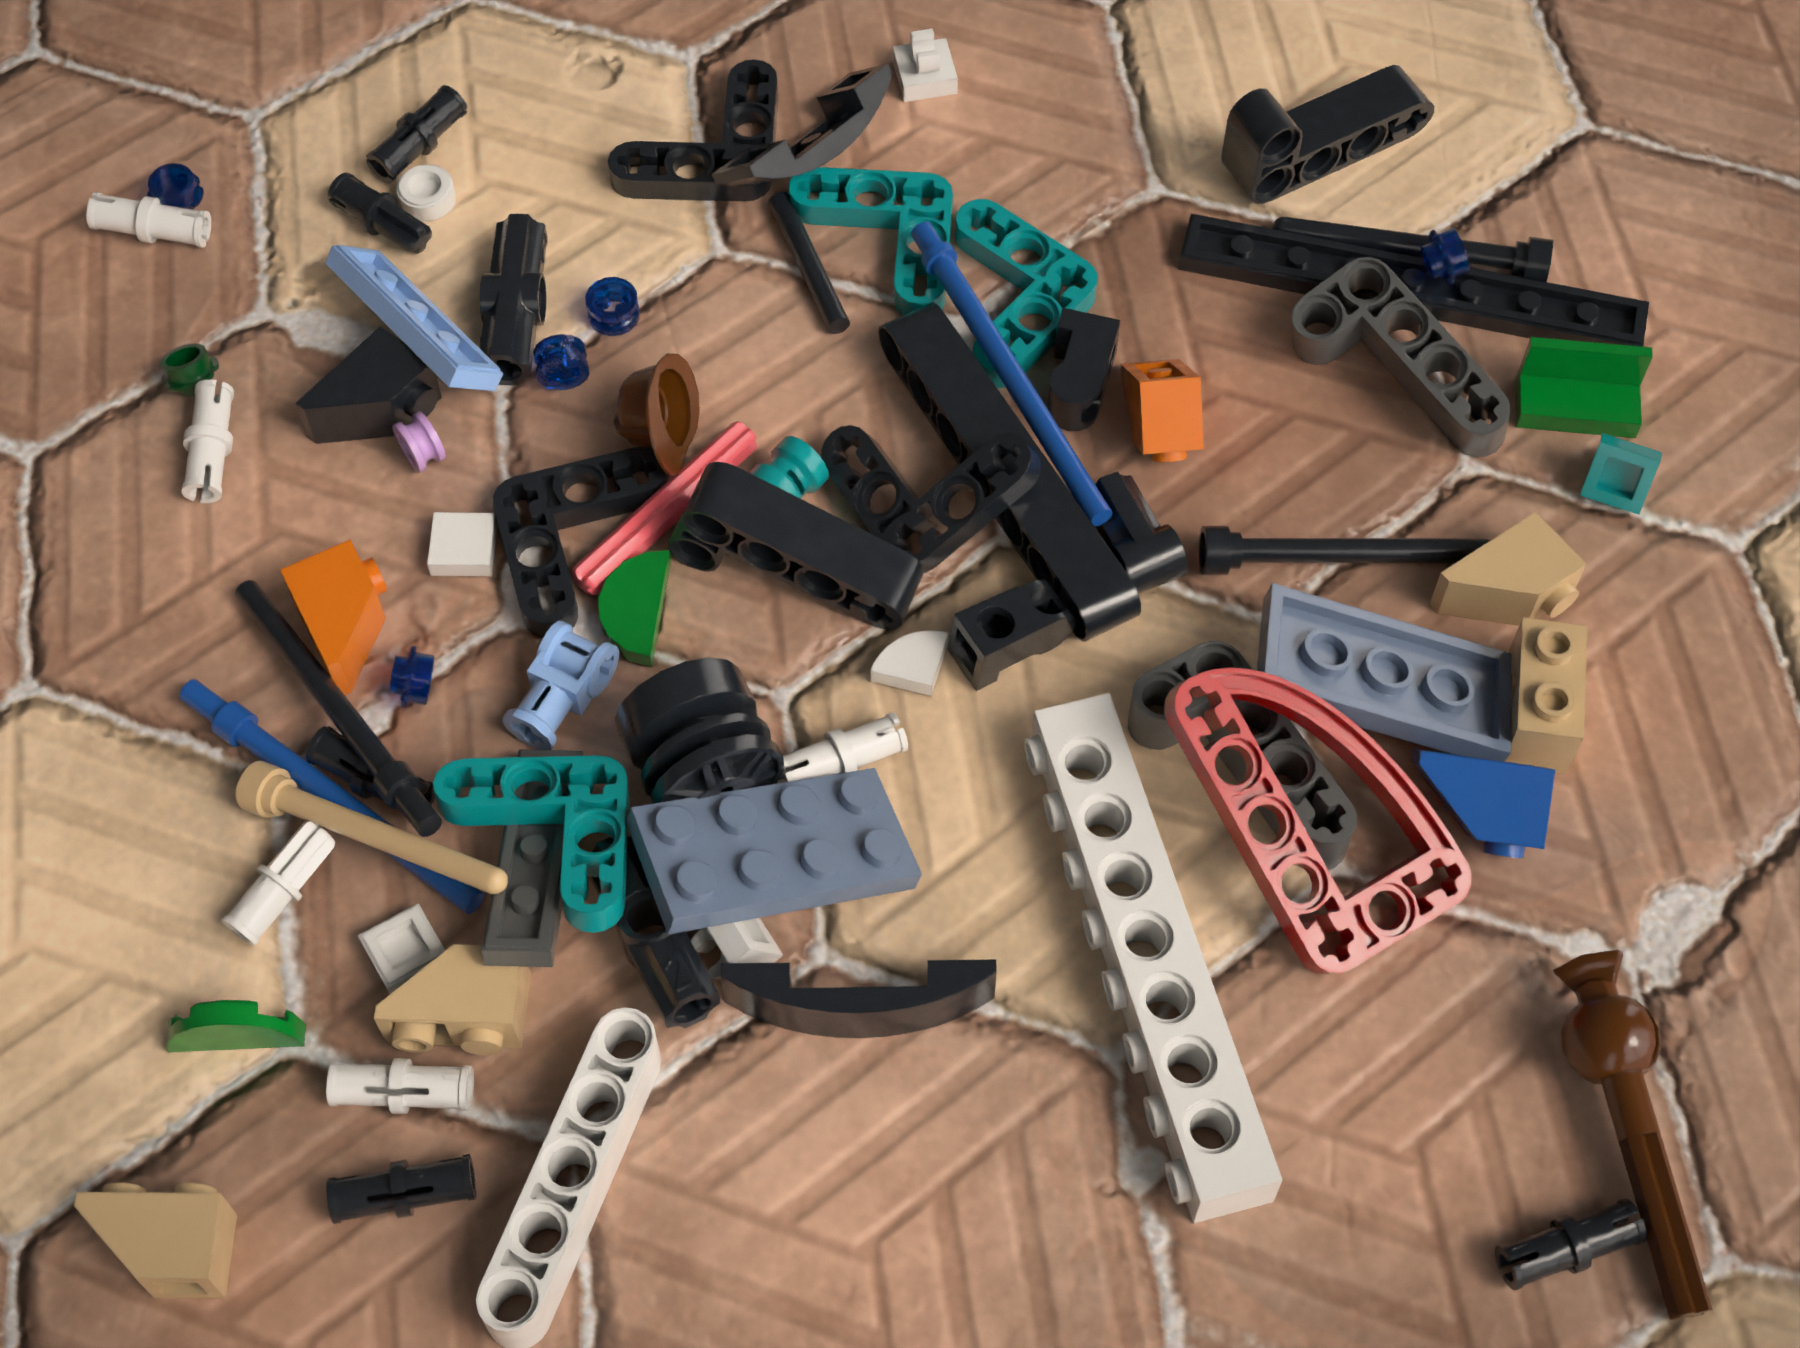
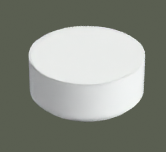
(426, 192)

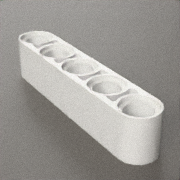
(572, 1208)

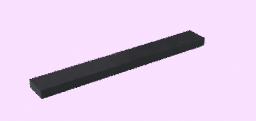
(1474, 300)

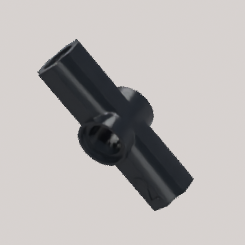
(514, 296)
(664, 961)

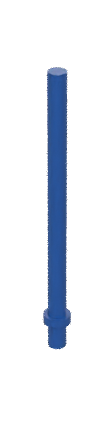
(940, 260)

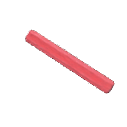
(660, 510)

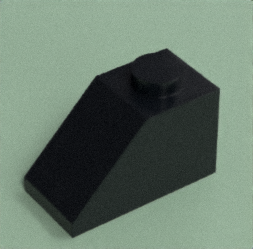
(369, 392)

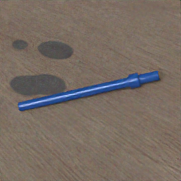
(240, 727)

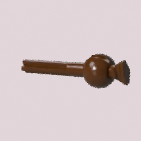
(1613, 1045)

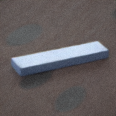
(414, 318)

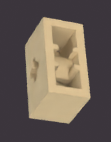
(1547, 693)

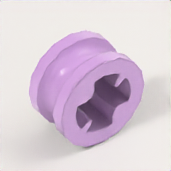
(419, 441)

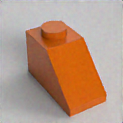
(1163, 408)
(339, 608)

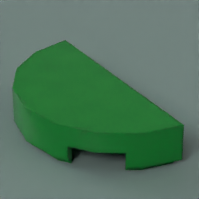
(634, 603)
(233, 1027)

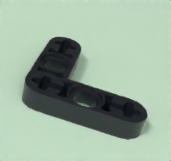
(738, 110)
(554, 511)
(912, 513)

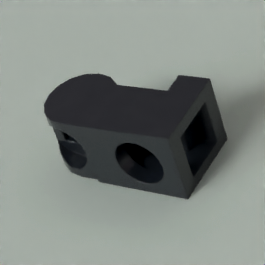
(1079, 383)
(1008, 630)

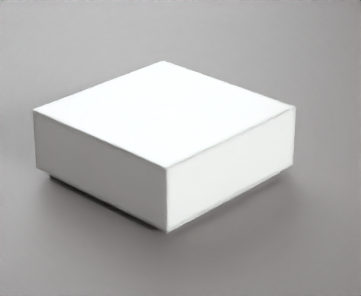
(462, 544)
(401, 946)

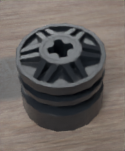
(697, 732)

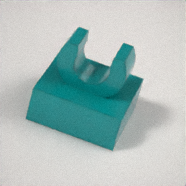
(1621, 473)

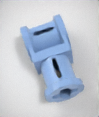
(562, 679)

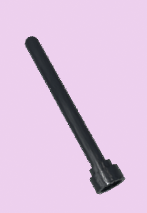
(1524, 259)
(1227, 550)

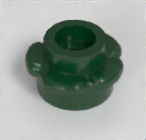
(186, 367)

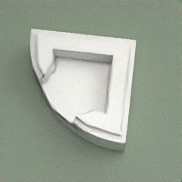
(911, 662)

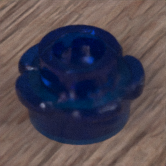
(175, 186)
(1445, 255)
(412, 677)

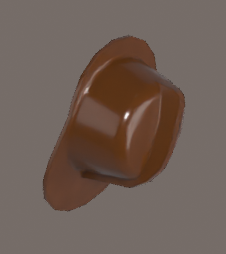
(660, 410)

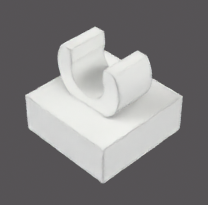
(924, 67)
(739, 943)

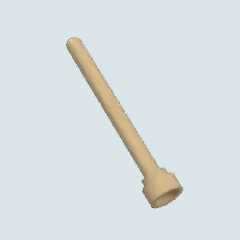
(272, 792)

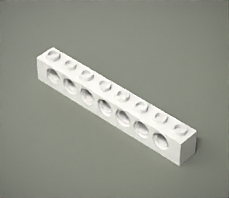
(1208, 1180)

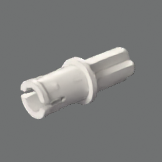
(279, 882)

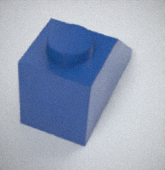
(1492, 798)

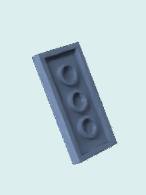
(1390, 673)
(771, 850)

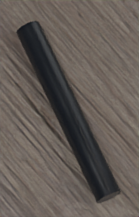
(809, 263)

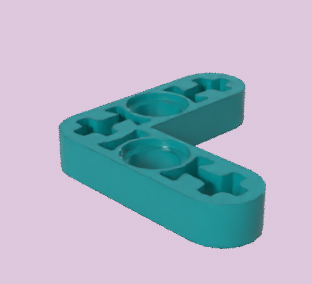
(887, 215)
(1039, 281)
(579, 812)

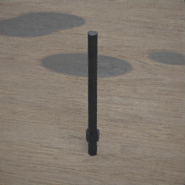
(392, 778)

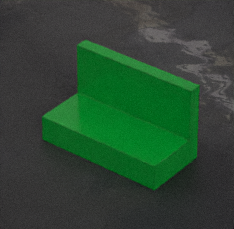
(1581, 387)

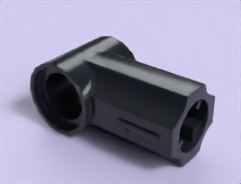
(1142, 546)

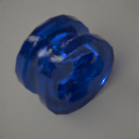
(599, 298)
(561, 362)

